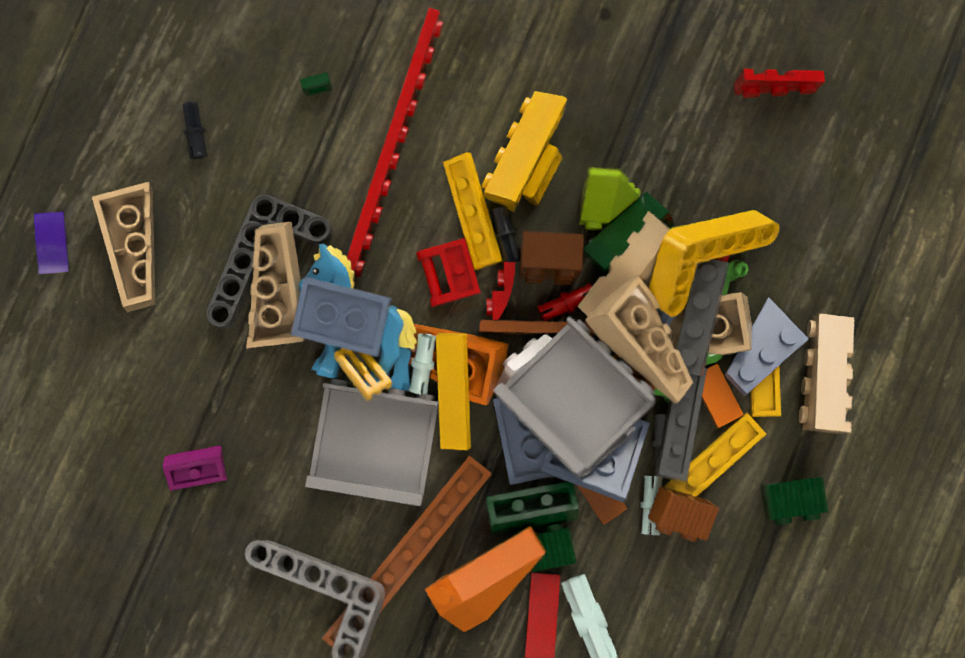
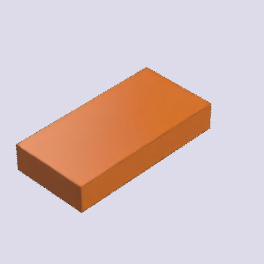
(719, 398)

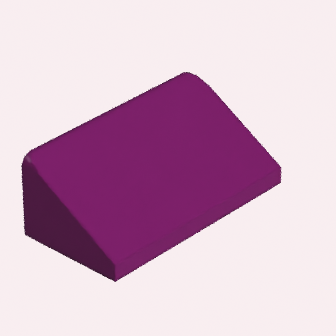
(194, 468)

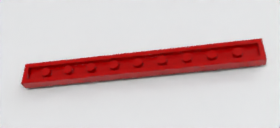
(396, 134)

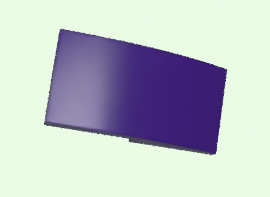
(51, 242)

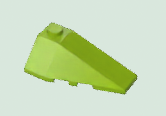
(605, 197)

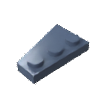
(772, 343)

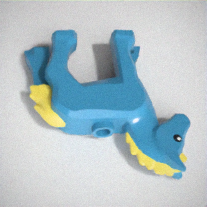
(398, 332)

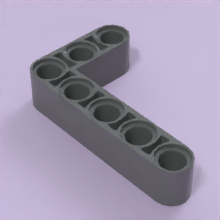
(243, 247)

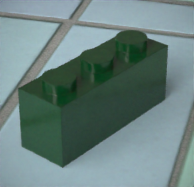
(614, 238)
(532, 508)

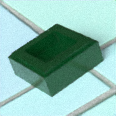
(316, 84)

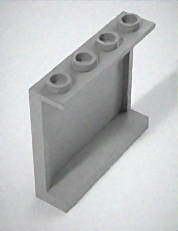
(576, 397)
(373, 445)

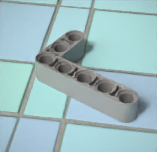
(327, 585)

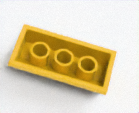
(524, 149)

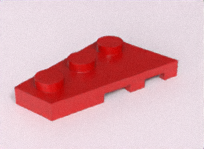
(778, 85)

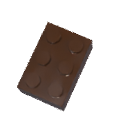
(551, 257)

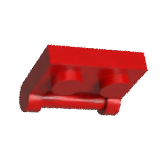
(457, 268)

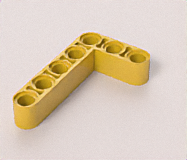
(702, 242)

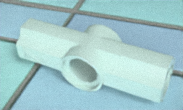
(588, 617)

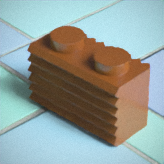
(683, 514)

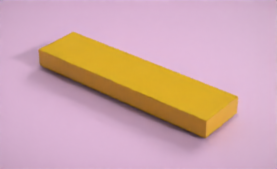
(472, 211)
(453, 391)
(719, 456)

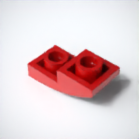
(500, 299)

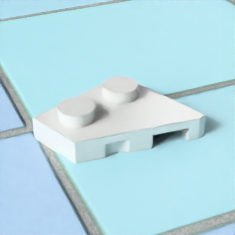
(517, 362)

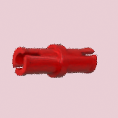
(565, 303)

